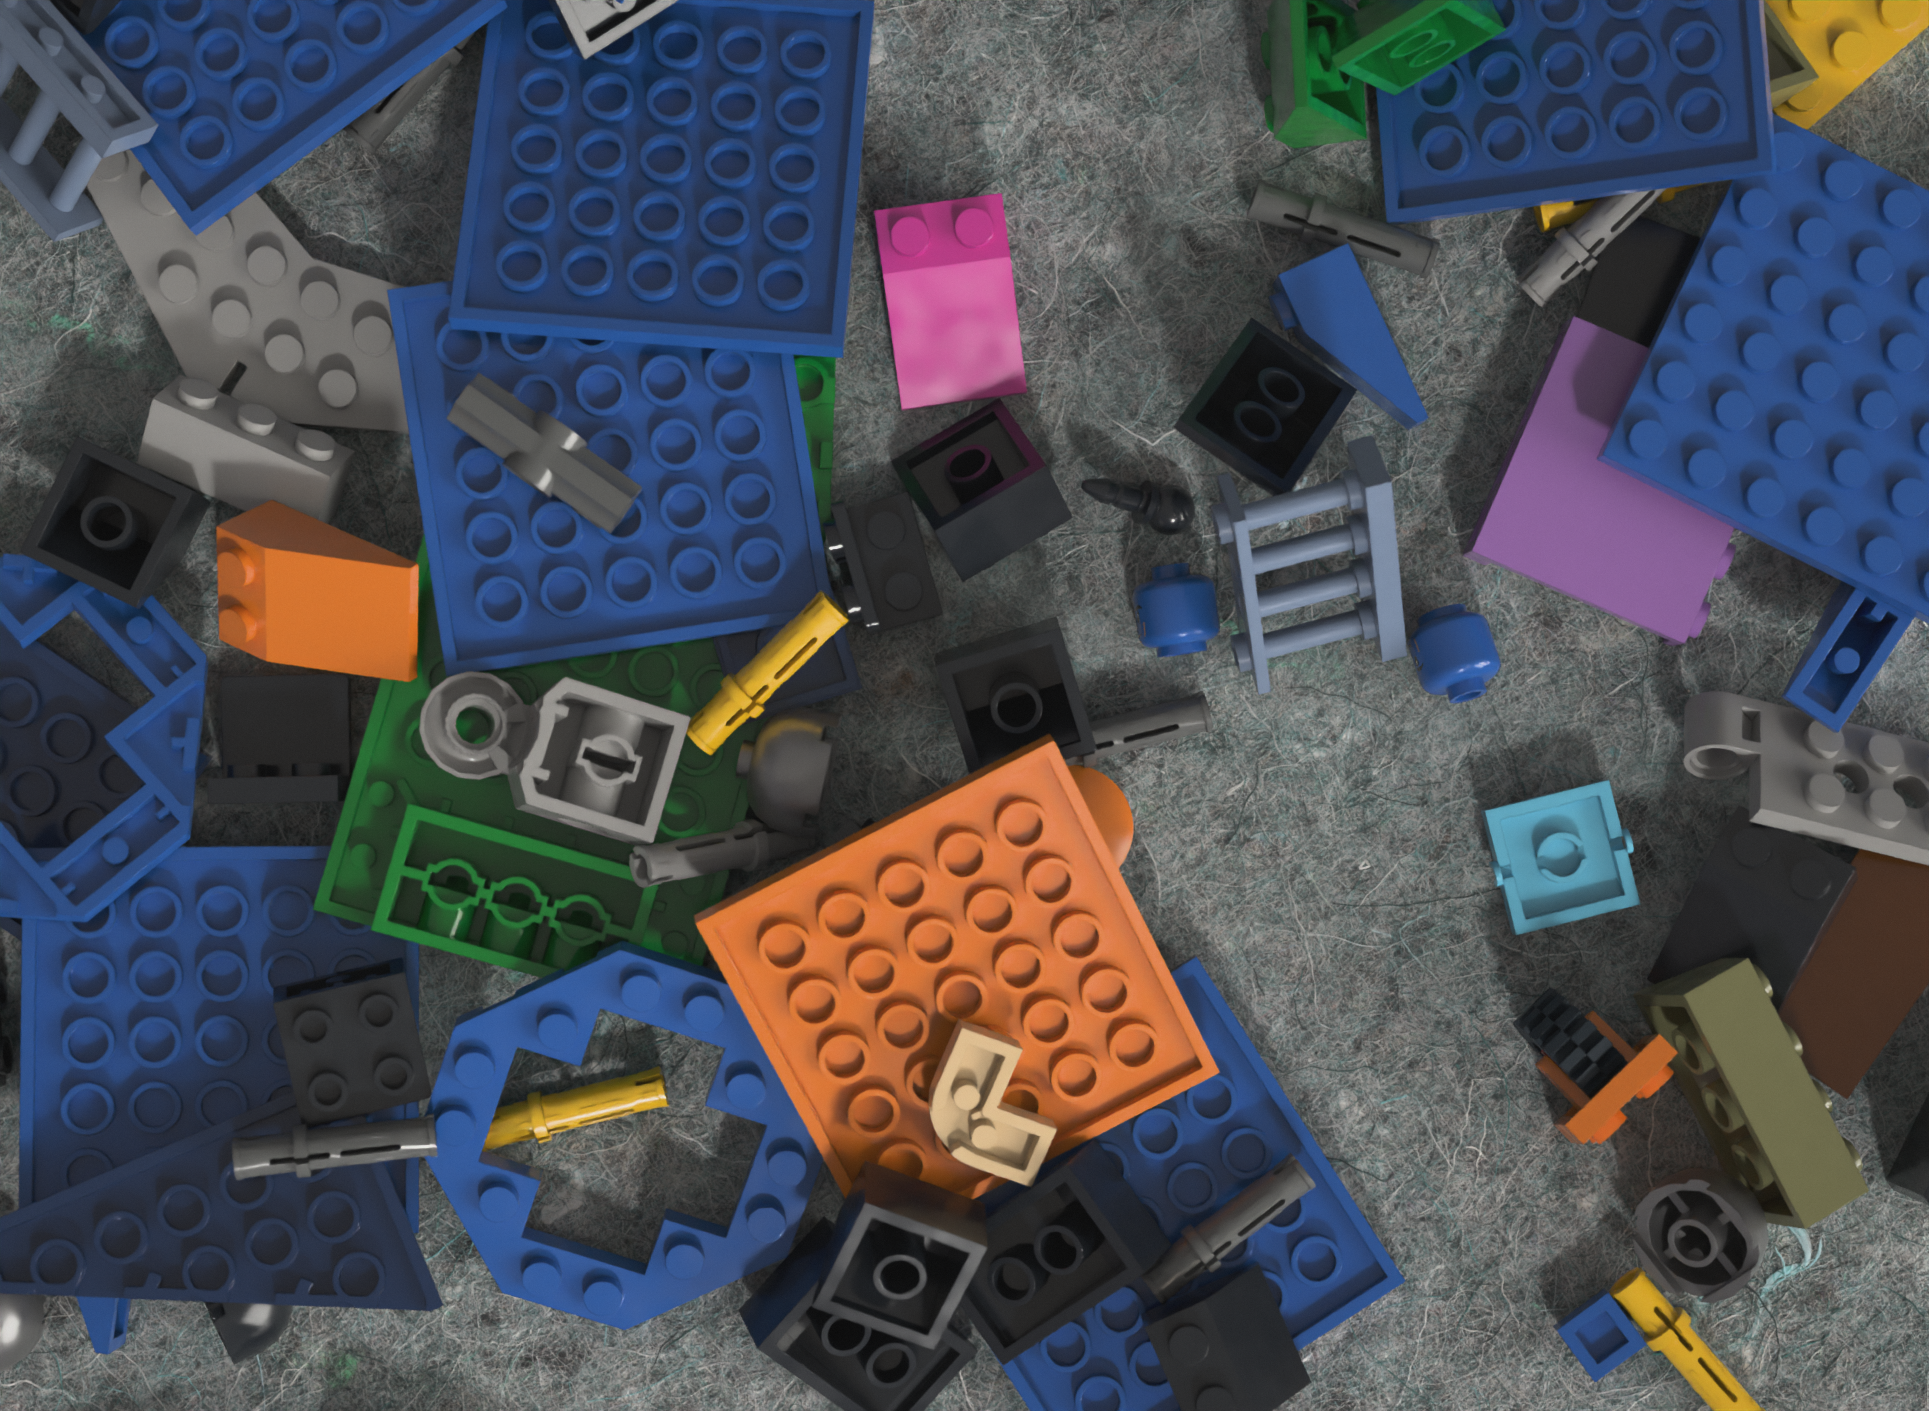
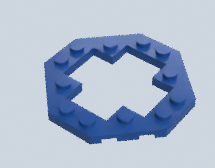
(154, 742)
(497, 1193)

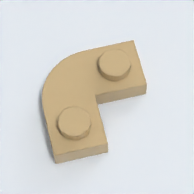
(969, 1108)

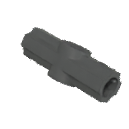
(544, 453)

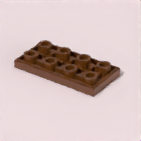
(1863, 972)

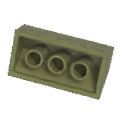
(1754, 1091)

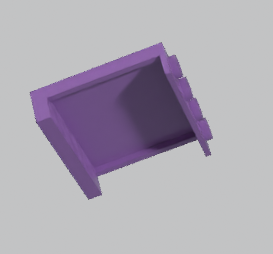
(1586, 524)

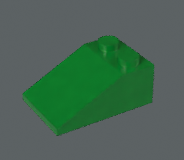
(1407, 40)
(1310, 96)

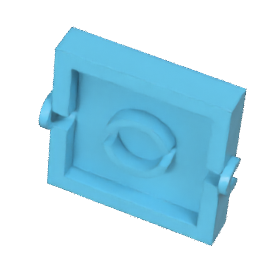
(1560, 857)

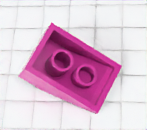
(951, 301)

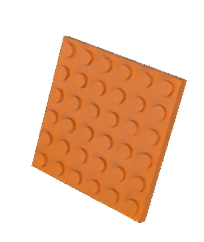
(971, 910)

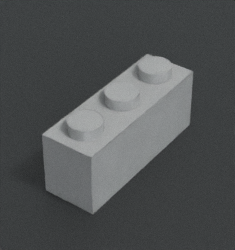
(242, 451)

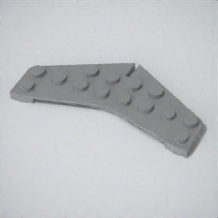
(256, 298)

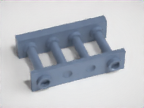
(86, 94)
(1372, 576)

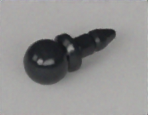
(1165, 508)

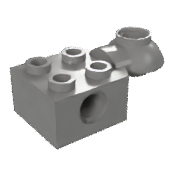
(567, 756)

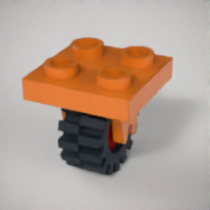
(1592, 1065)

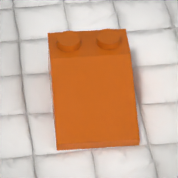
(315, 595)

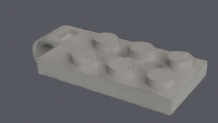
(1793, 770)

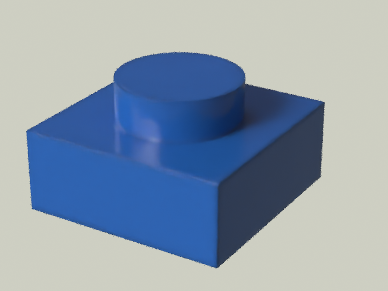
(1599, 1335)

